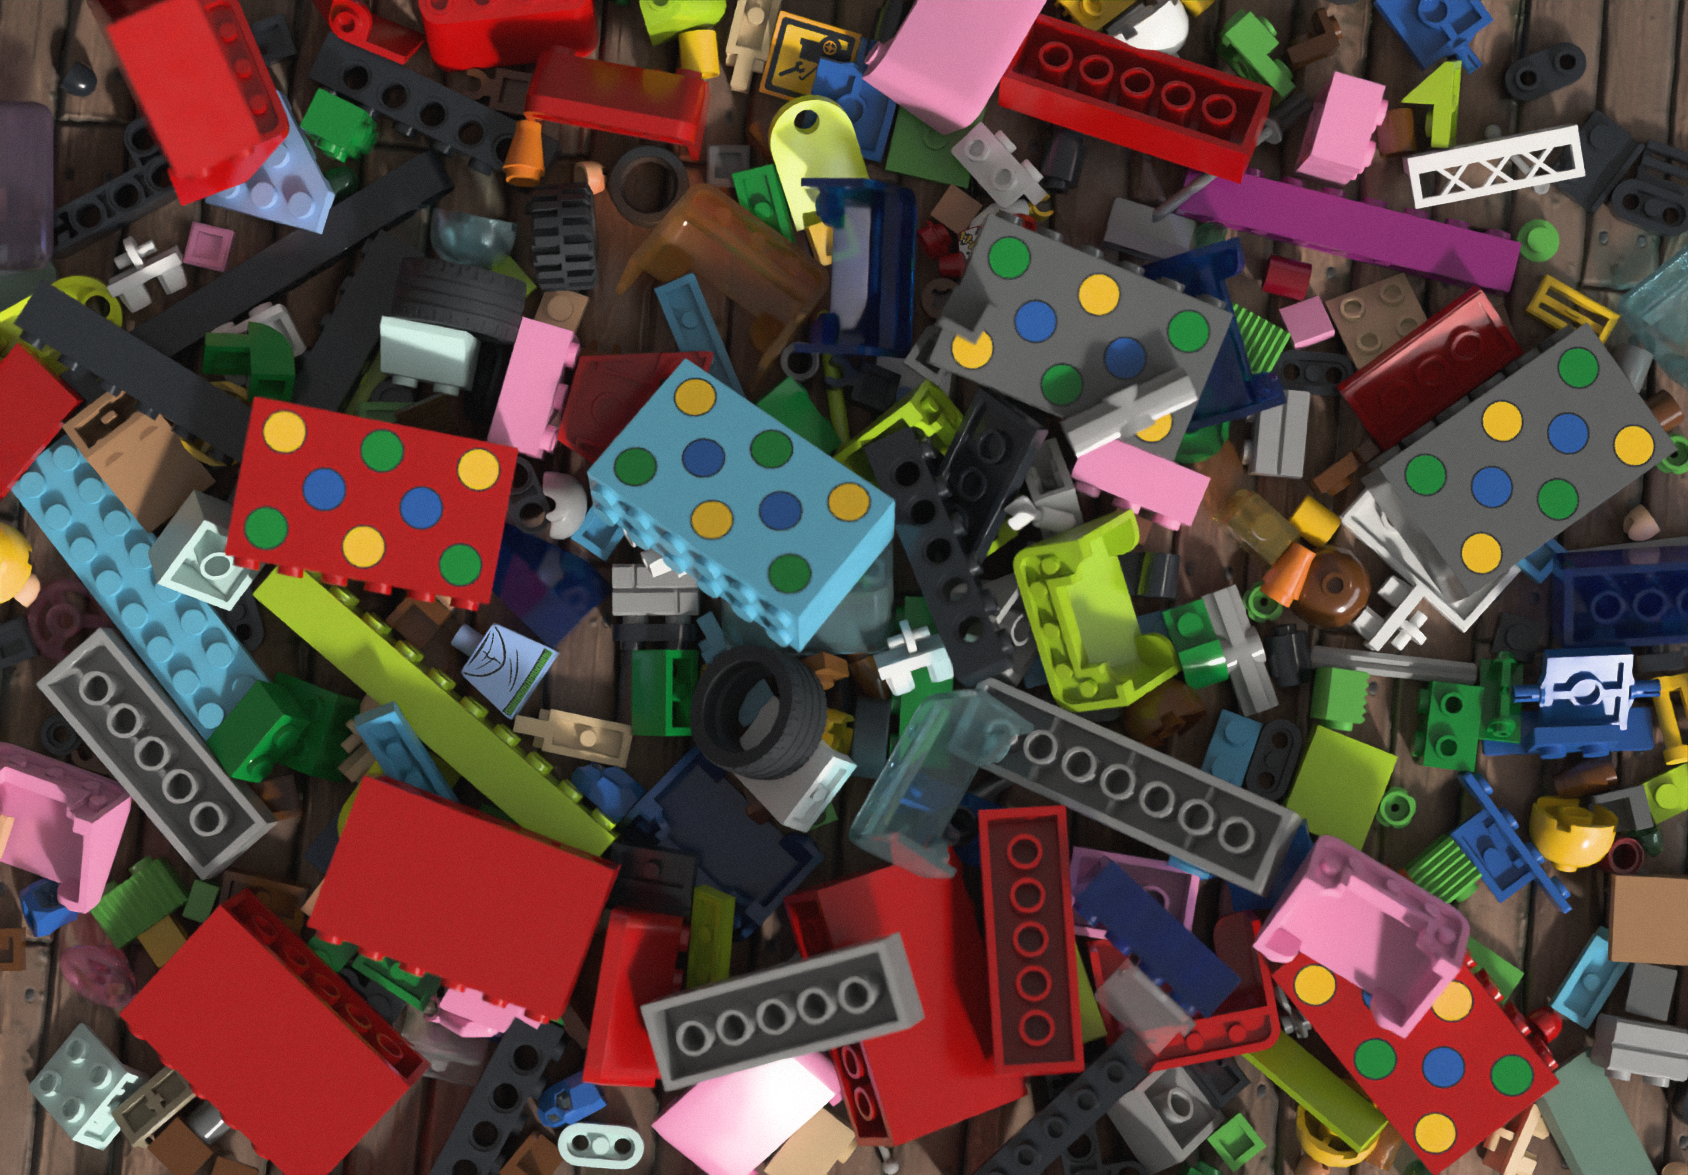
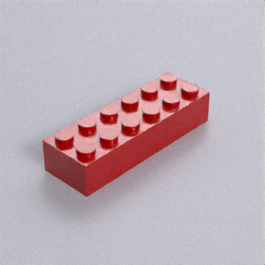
(1136, 97)
(1030, 941)

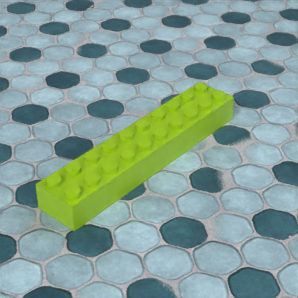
(438, 715)

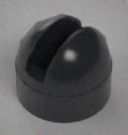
(80, 80)

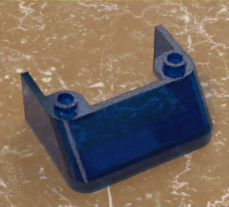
(870, 268)

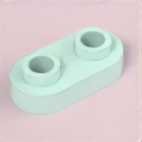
(601, 1148)

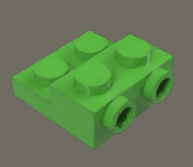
(1247, 50)

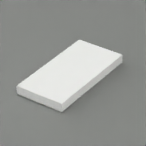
(1374, 530)

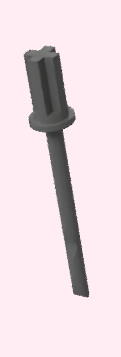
(1276, 124)

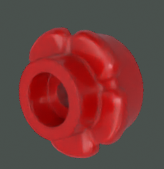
(934, 239)

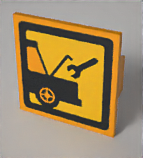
(797, 51)

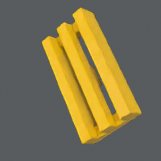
(1571, 294)

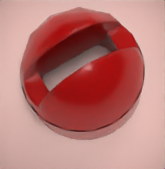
(1544, 1023)

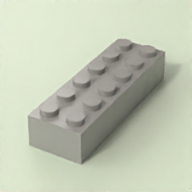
(156, 753)
(783, 1011)

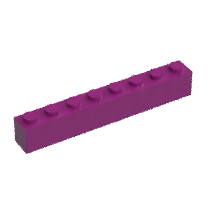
(1357, 230)

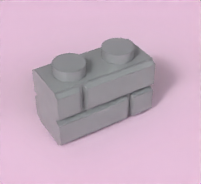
(1278, 438)
(640, 595)
(1640, 1048)

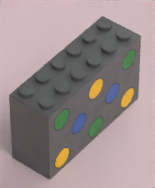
(1078, 327)
(1517, 461)

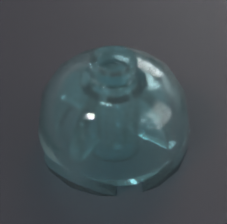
(471, 238)

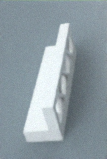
(1491, 149)

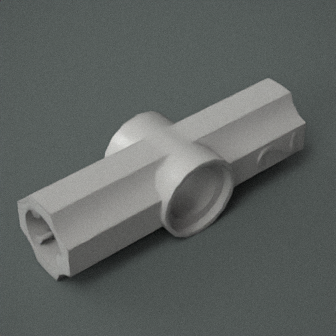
(1129, 411)
(1241, 651)

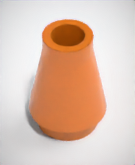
(525, 156)
(1288, 574)

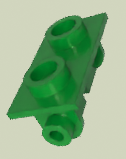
(1499, 715)

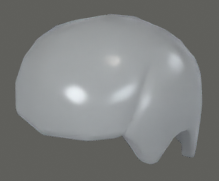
(570, 503)

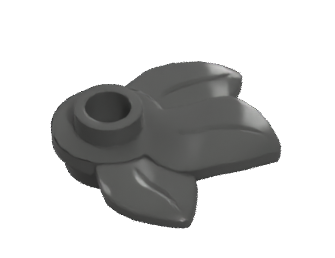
(1289, 1016)

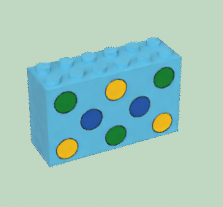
(741, 505)

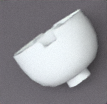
(1153, 27)

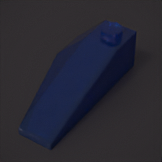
(546, 585)

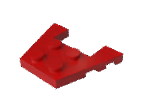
(610, 393)

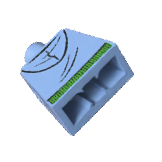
(503, 665)

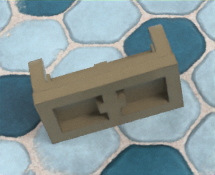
(152, 1106)

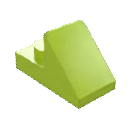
(1443, 91)

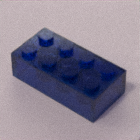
(1620, 597)
(1154, 935)

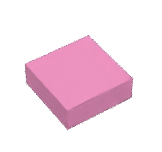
(209, 247)
(1306, 323)

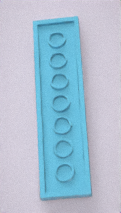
(108, 550)

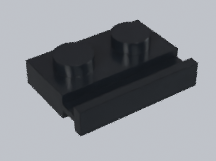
(1606, 158)
(654, 877)

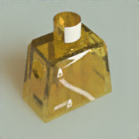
(1256, 527)

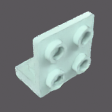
(85, 1086)

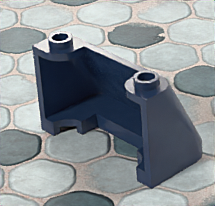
(706, 815)

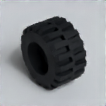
(564, 236)

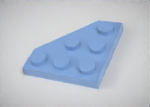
(286, 187)

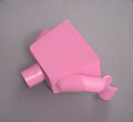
(472, 1017)

